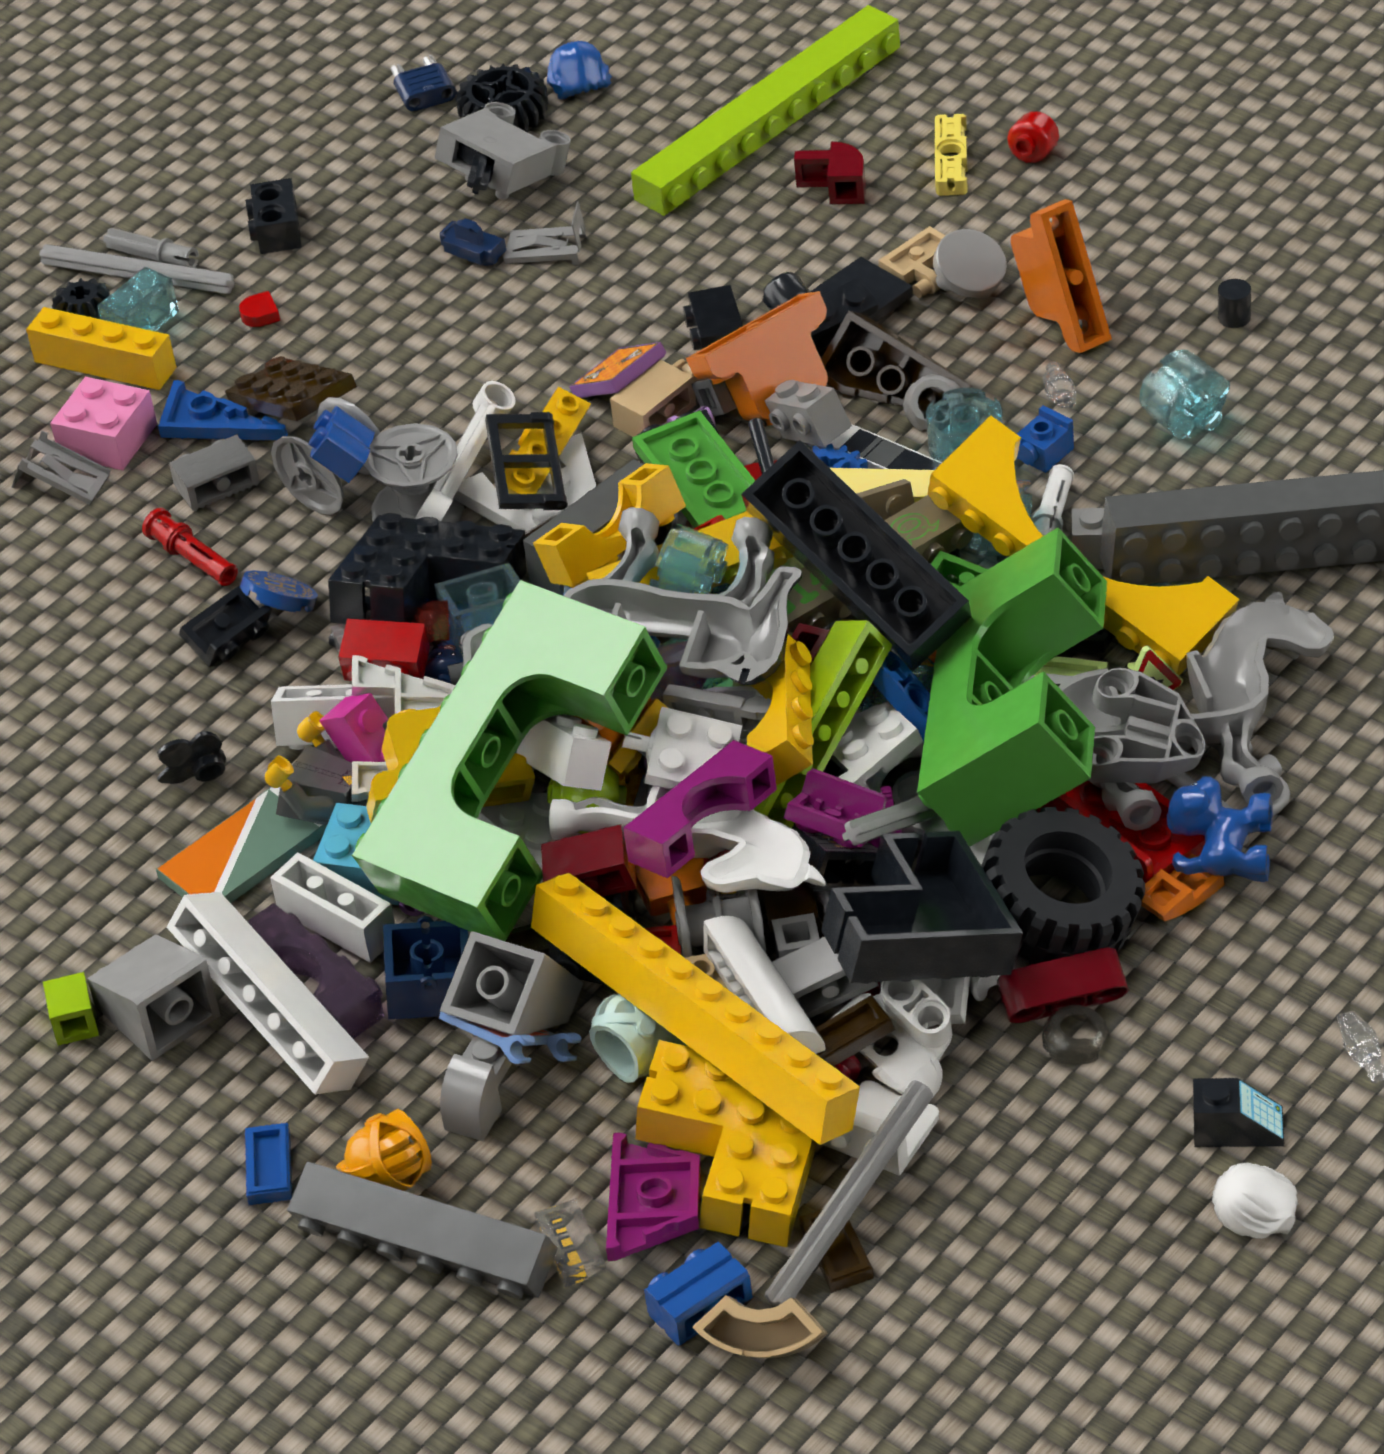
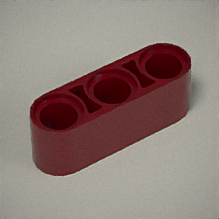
(1073, 980)

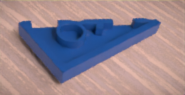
(210, 417)

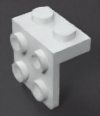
(872, 1108)

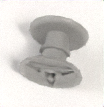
(410, 463)
(305, 477)
(691, 917)

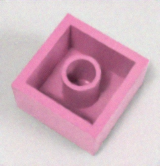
(105, 422)

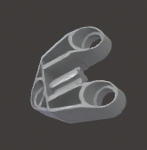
(1154, 728)

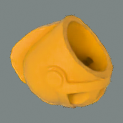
(385, 1153)

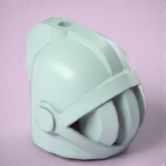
(626, 1038)

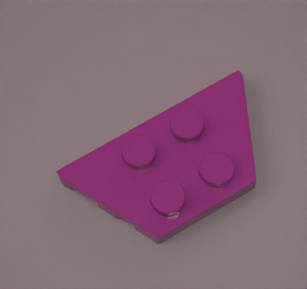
(650, 1196)

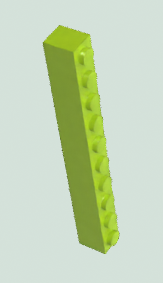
(765, 110)

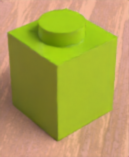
(70, 1008)

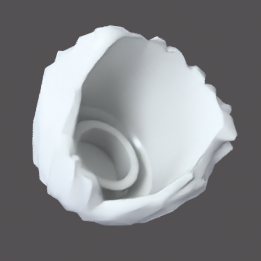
(1255, 1201)

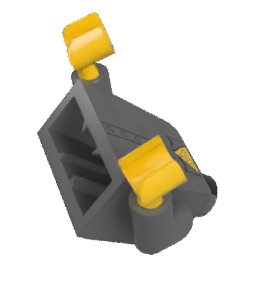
(314, 780)

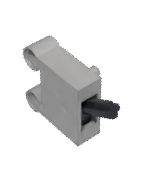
(498, 153)

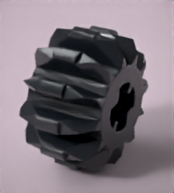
(81, 297)

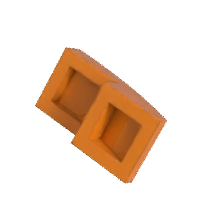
(1178, 893)

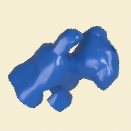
(1199, 811)

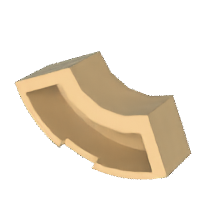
(761, 1332)

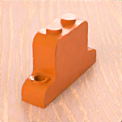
(1060, 276)
(766, 354)

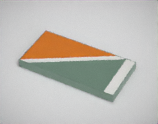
(239, 850)

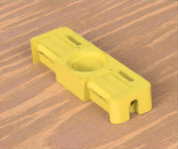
(950, 170)

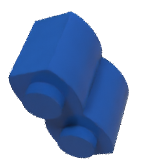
(340, 443)

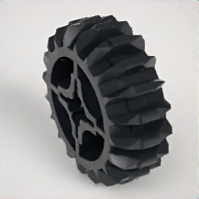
(505, 85)

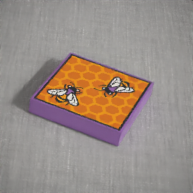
(618, 370)

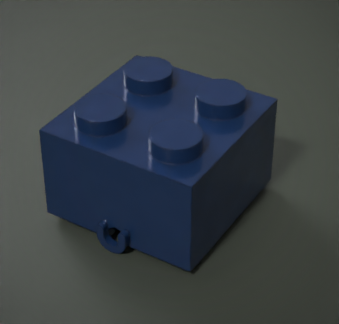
(420, 966)

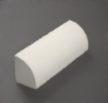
(755, 979)

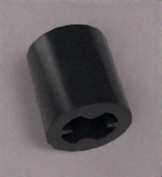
(1234, 303)

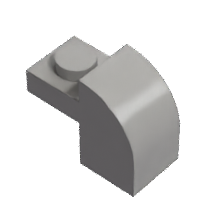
(470, 1089)

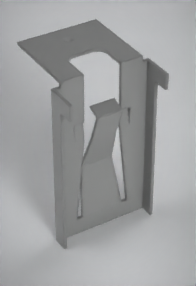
(556, 248)
(66, 480)

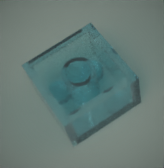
(476, 598)

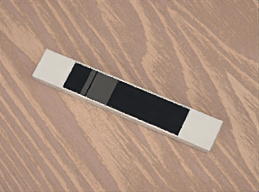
(882, 452)

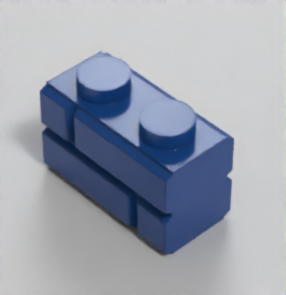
(693, 1289)

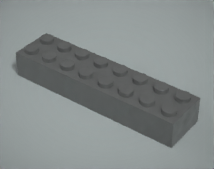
(1244, 528)

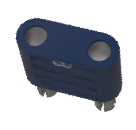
(424, 85)

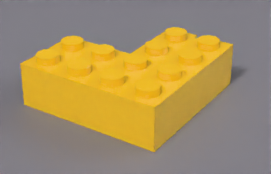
(754, 1148)

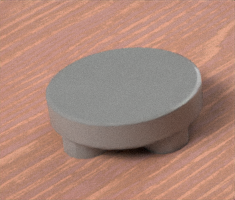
(969, 264)

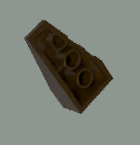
(878, 364)

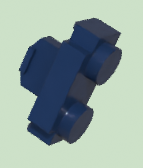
(469, 242)

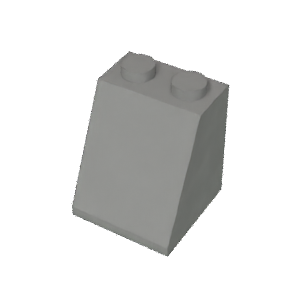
(510, 988)
(156, 994)

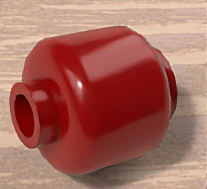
(1033, 137)

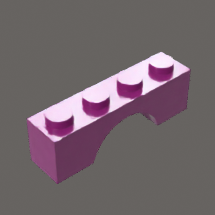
(728, 781)

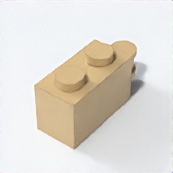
(654, 397)

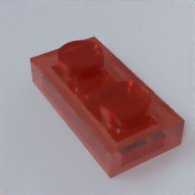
(436, 620)

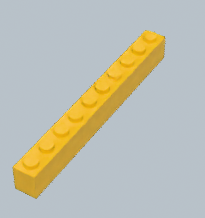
(696, 1008)

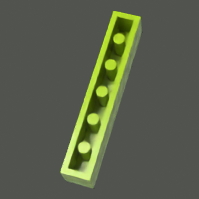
(839, 683)

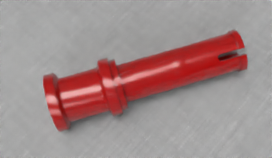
(179, 540)

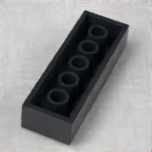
(857, 554)

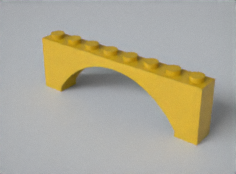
(982, 491)

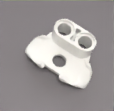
(918, 1047)

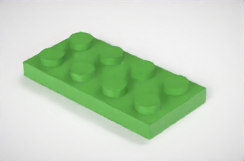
(701, 465)

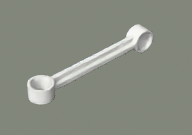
(468, 448)

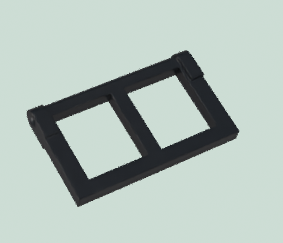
(534, 420)

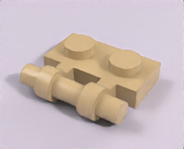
(915, 261)

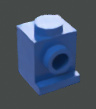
(1046, 439)

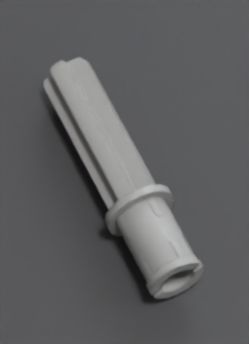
(159, 250)

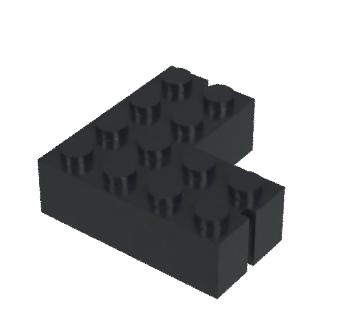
(408, 556)
(922, 922)

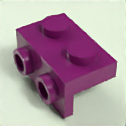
(830, 803)

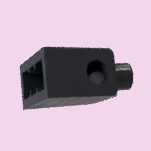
(832, 861)

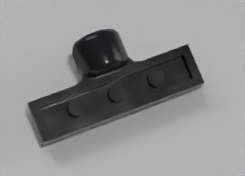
(850, 296)

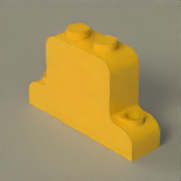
(403, 739)

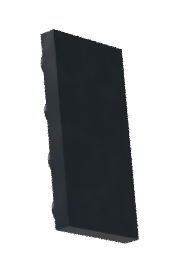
(884, 286)

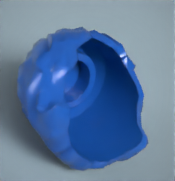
(576, 69)

